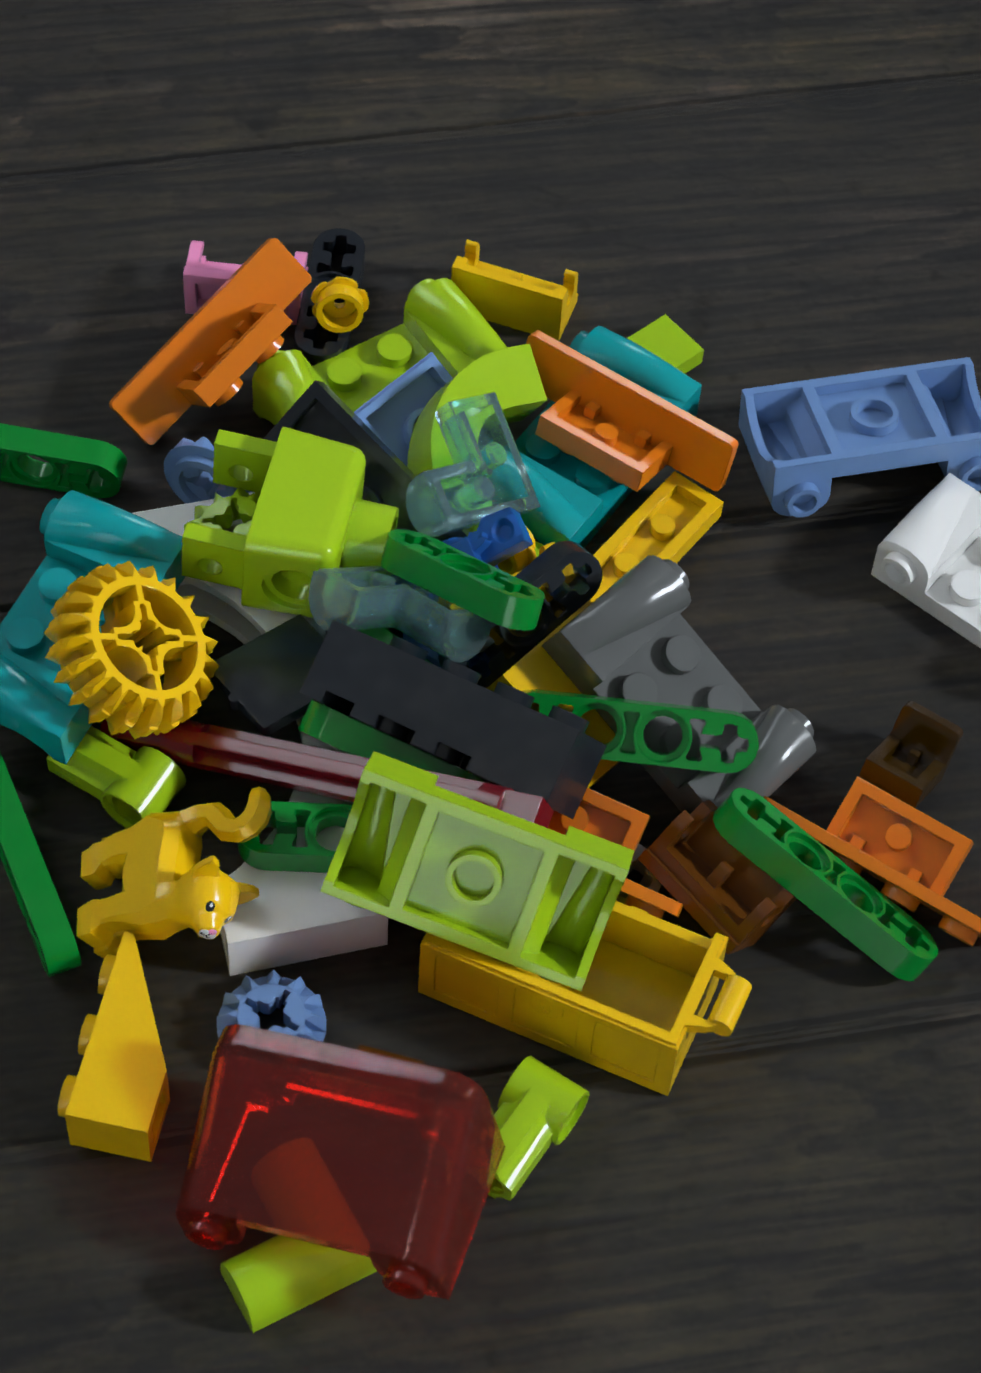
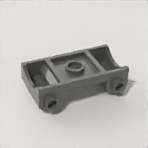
(644, 650)

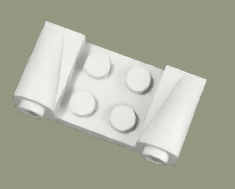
(937, 557)

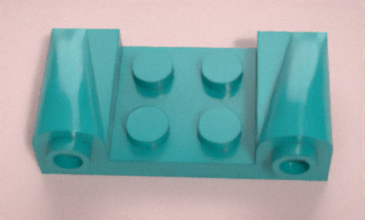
(571, 493)
(77, 538)

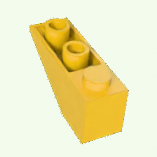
(122, 1079)

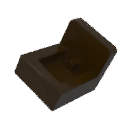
(913, 754)

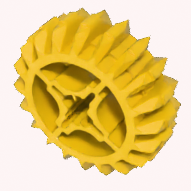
(122, 666)

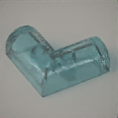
(484, 473)
(379, 600)

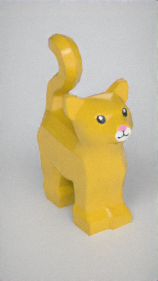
(164, 875)

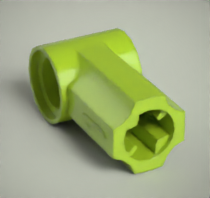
(122, 779)
(531, 1115)

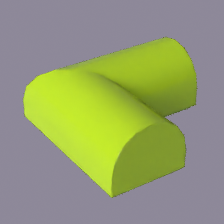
(288, 1276)

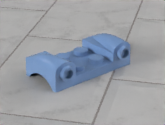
(859, 425)

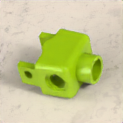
(302, 523)

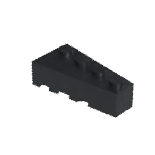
(455, 717)

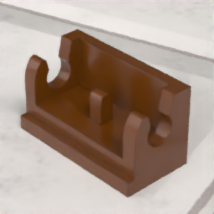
(715, 880)

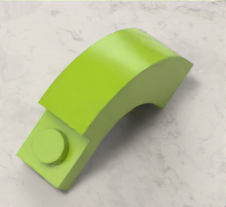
(505, 371)

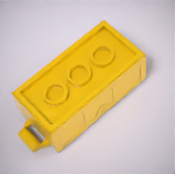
(634, 1009)

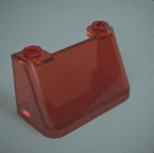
(341, 1155)

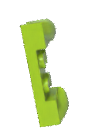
(435, 321)
(476, 873)

